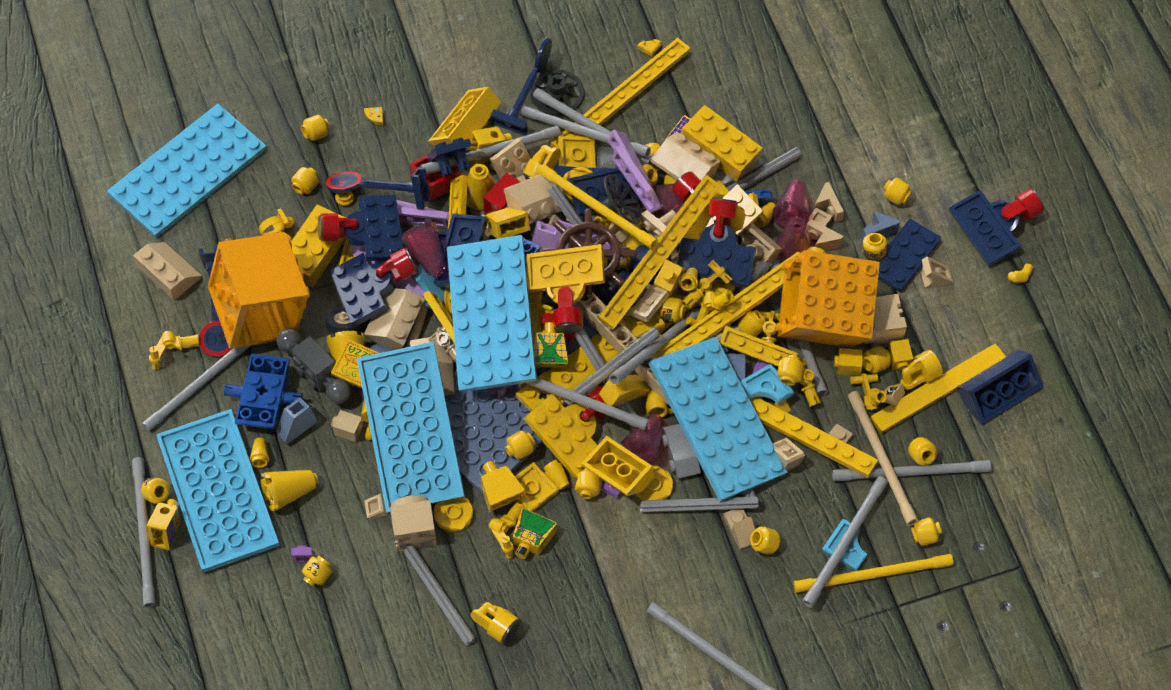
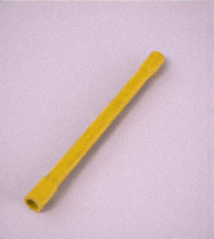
(641, 236)
(934, 562)

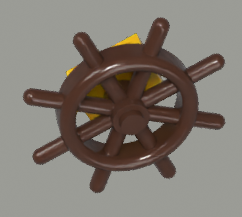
(607, 235)

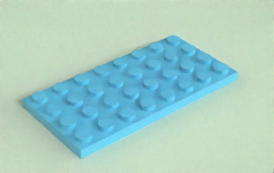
(186, 170)
(491, 314)
(717, 418)
(410, 424)
(217, 490)

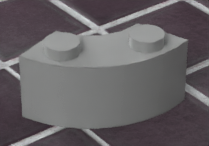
(682, 456)

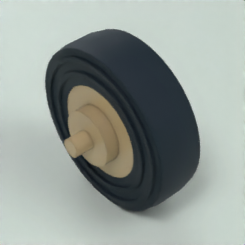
(338, 321)

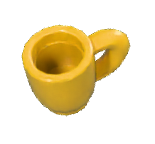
(656, 405)

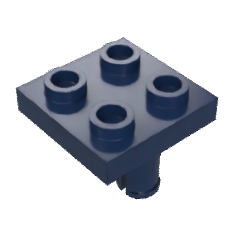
(443, 152)

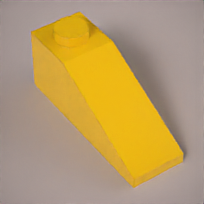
(626, 390)

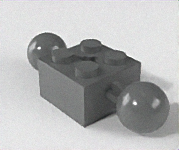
(314, 365)

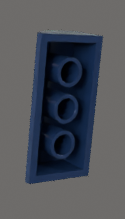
(1001, 386)

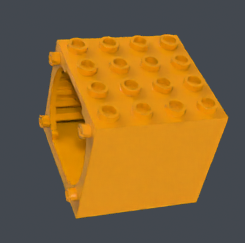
(257, 289)
(828, 299)

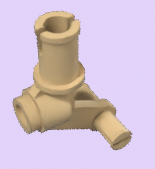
(445, 341)

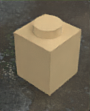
(347, 425)

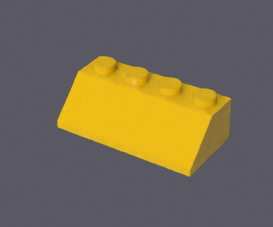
(468, 115)

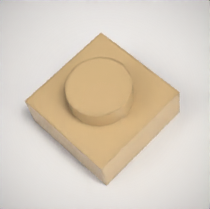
(820, 217)
(841, 433)

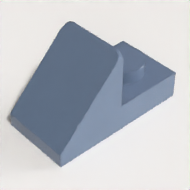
(881, 224)

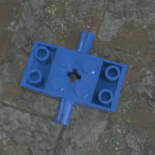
(263, 392)

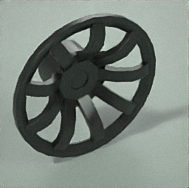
(558, 88)
(615, 201)

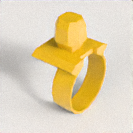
(279, 223)

